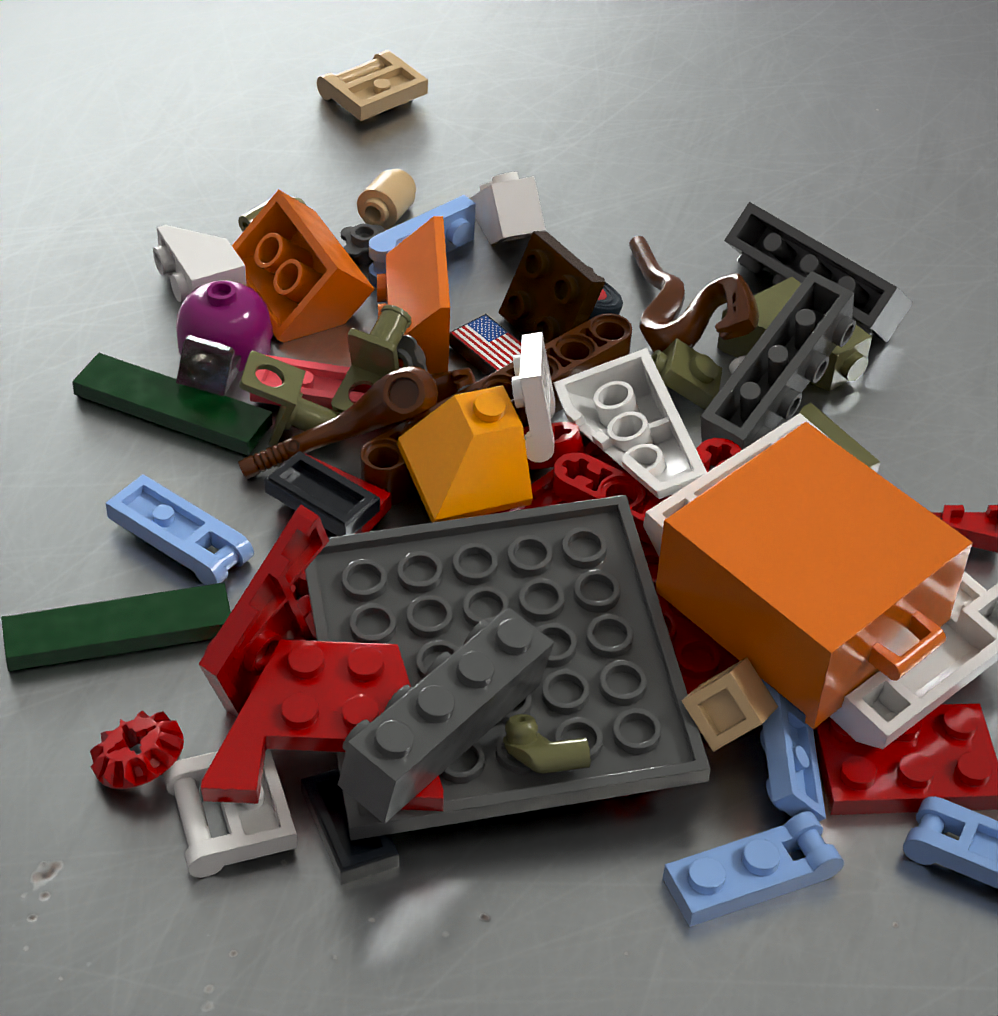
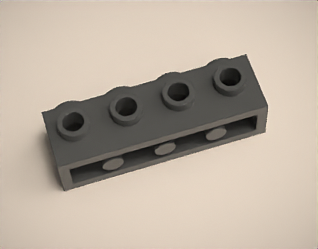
(787, 252)
(782, 363)
(443, 713)

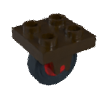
(555, 291)

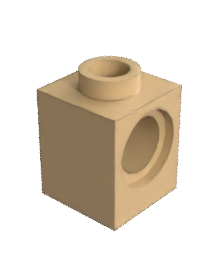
(730, 704)

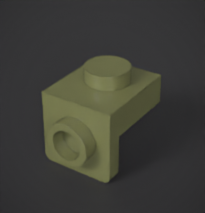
(689, 372)

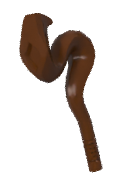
(660, 320)
(386, 402)

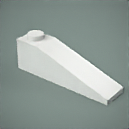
(633, 421)

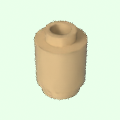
(387, 198)

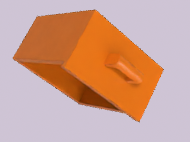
(813, 571)

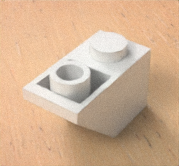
(508, 208)
(195, 259)

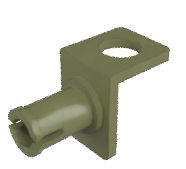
(372, 353)
(294, 409)

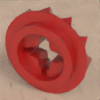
(123, 769)

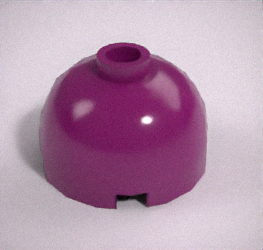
(228, 316)

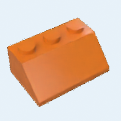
(300, 269)
(419, 285)

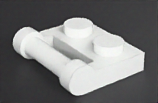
(535, 392)
(252, 827)

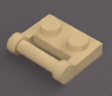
(373, 86)

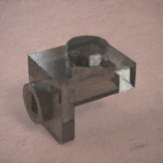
(207, 365)

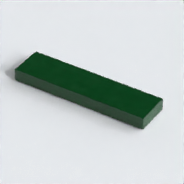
(171, 404)
(114, 626)

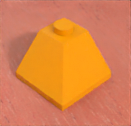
(469, 456)

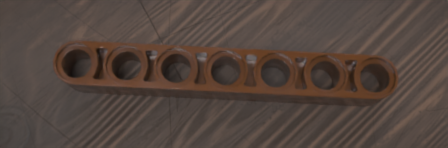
(580, 349)

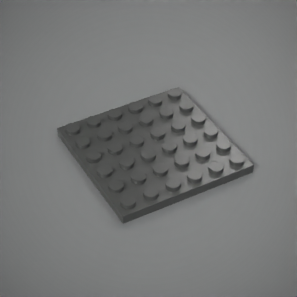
(574, 578)

